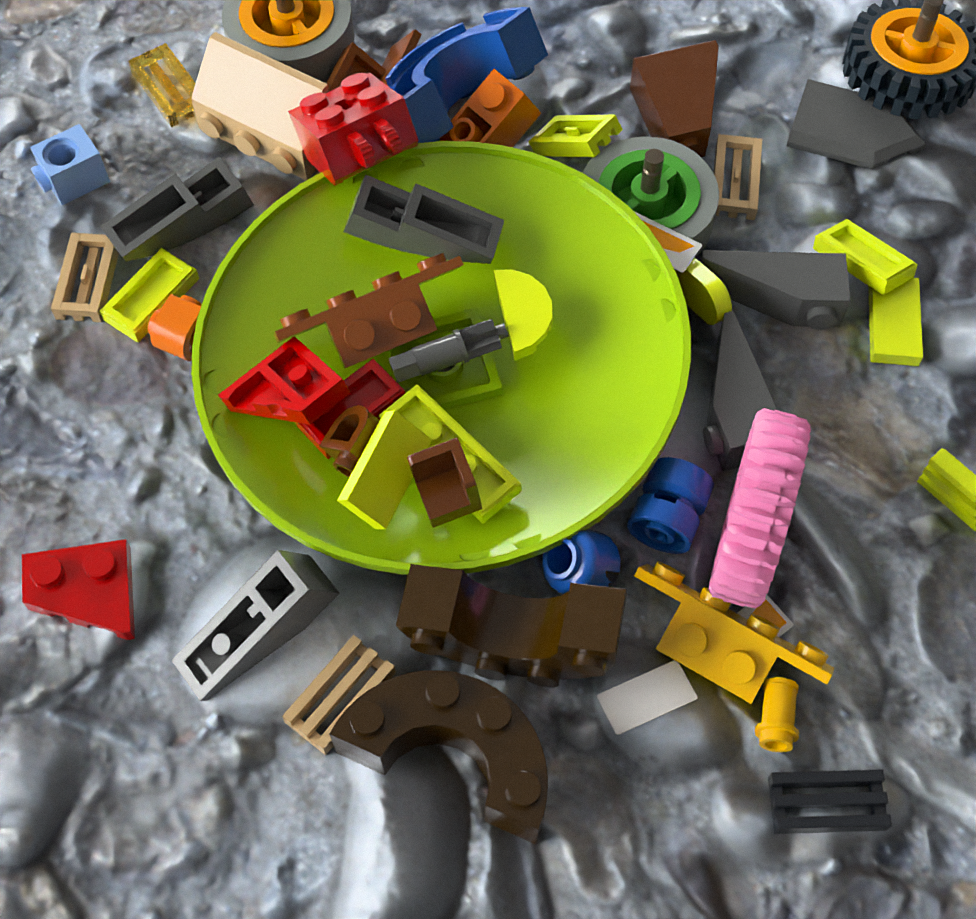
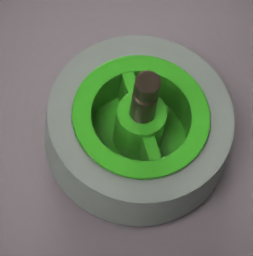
(660, 183)

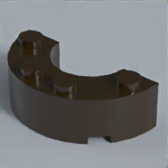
(510, 633)
(459, 714)

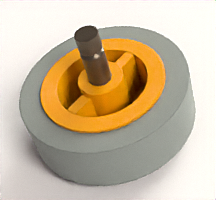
(294, 32)

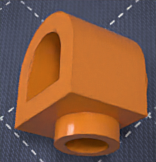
(174, 326)

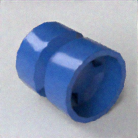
(670, 505)

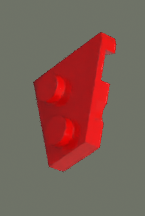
(287, 386)
(83, 584)

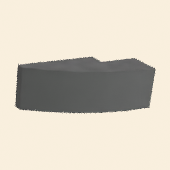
(178, 212)
(422, 222)

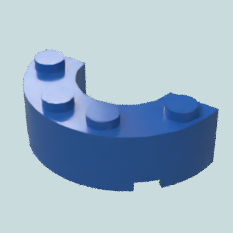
(458, 62)

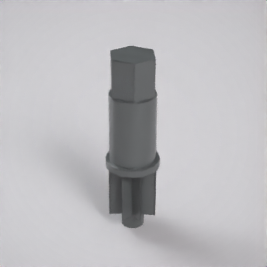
(449, 350)

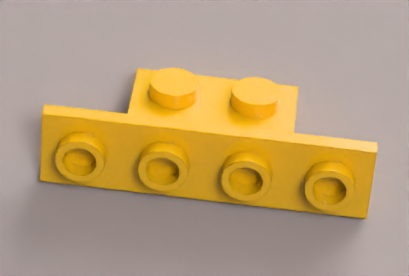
(723, 643)

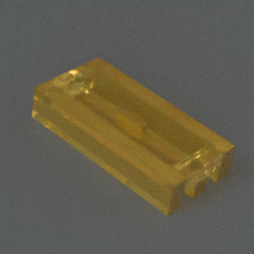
(149, 58)

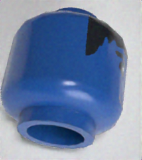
(583, 559)

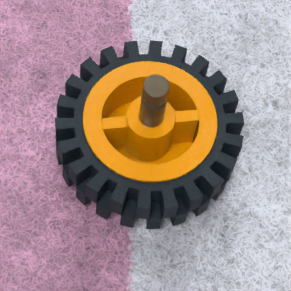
(912, 57)

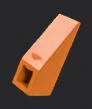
(494, 114)

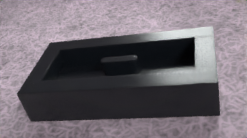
(828, 779)

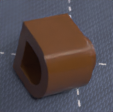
(349, 437)

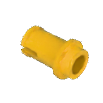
(777, 723)

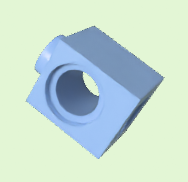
(69, 165)

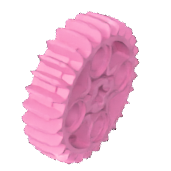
(760, 508)

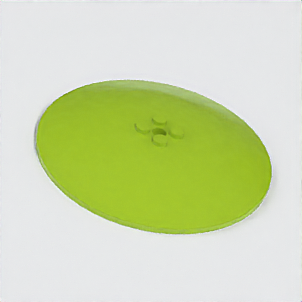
(567, 422)

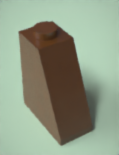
(677, 93)

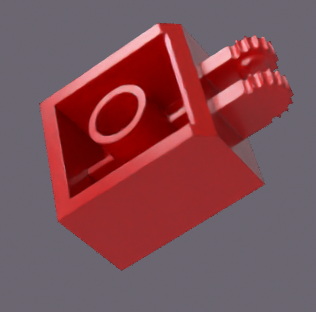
(353, 127)

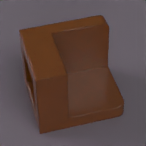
(445, 482)

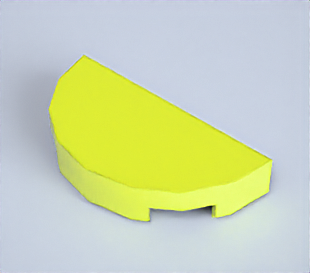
(525, 310)

